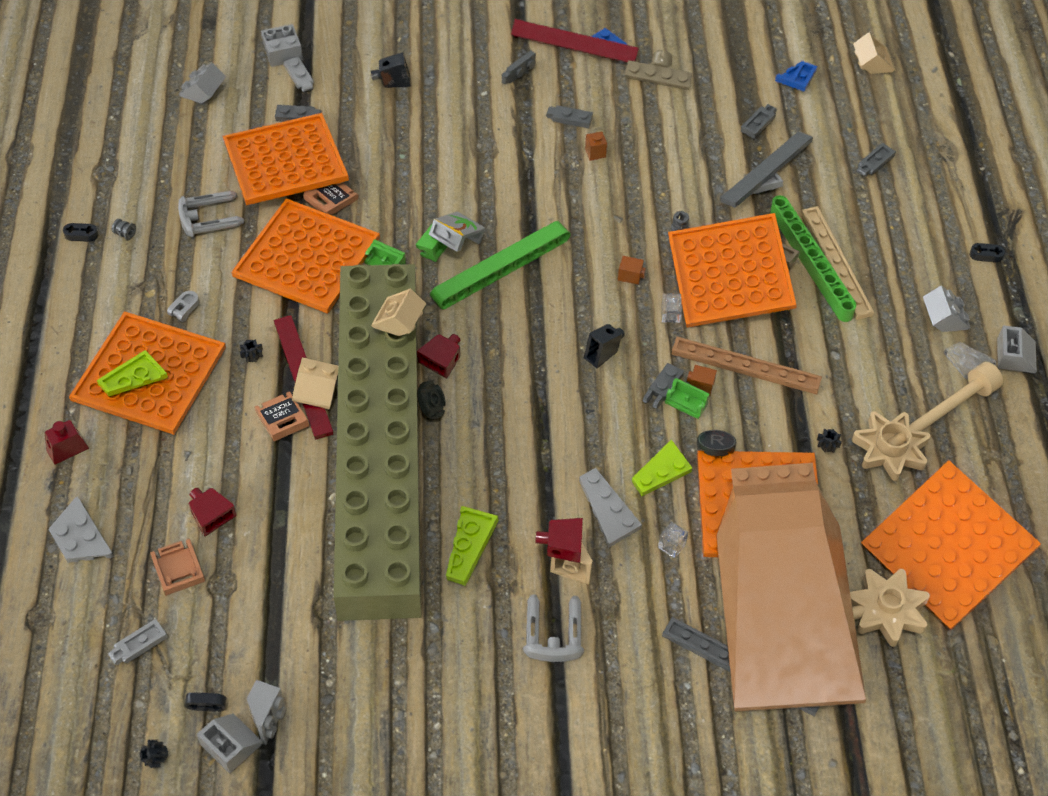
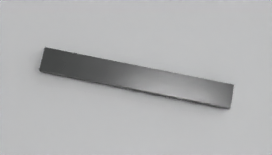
(766, 169)
(706, 648)

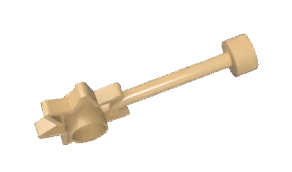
(898, 443)
(888, 606)

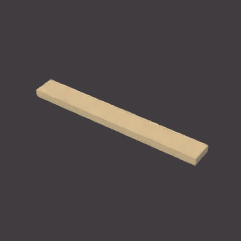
(826, 241)

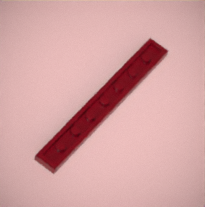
(574, 41)
(294, 352)

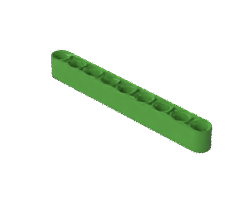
(813, 259)
(499, 265)

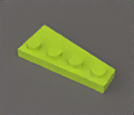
(472, 536)

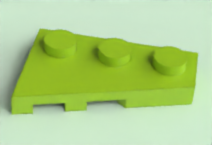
(132, 374)
(662, 469)

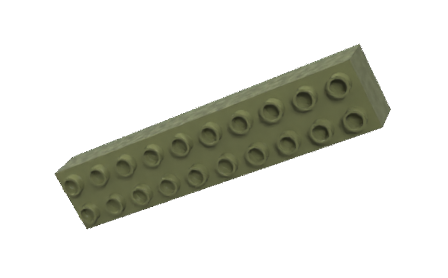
(376, 453)

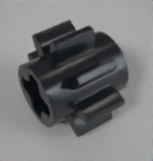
(251, 351)
(829, 440)
(153, 753)

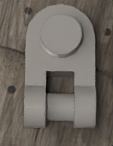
(188, 301)

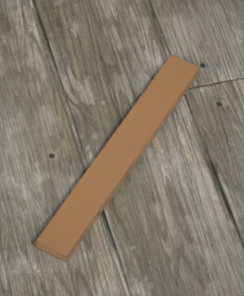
(746, 365)

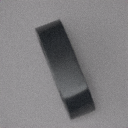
(80, 232)
(987, 252)
(205, 702)

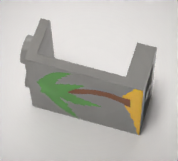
(454, 228)

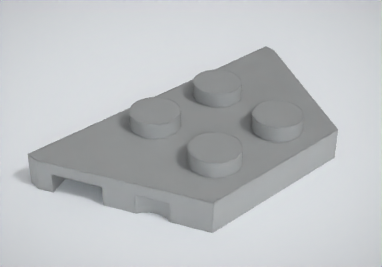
(78, 535)

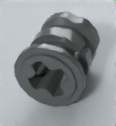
(682, 222)
(123, 229)

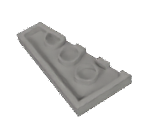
(613, 515)

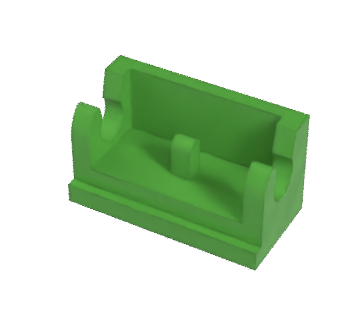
(431, 246)
(383, 254)
(687, 398)

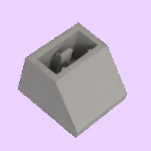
(281, 44)
(202, 83)
(946, 310)
(1016, 350)
(266, 708)
(228, 741)

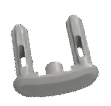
(188, 216)
(553, 651)

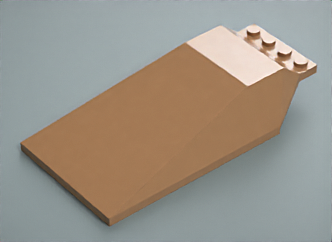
(786, 593)

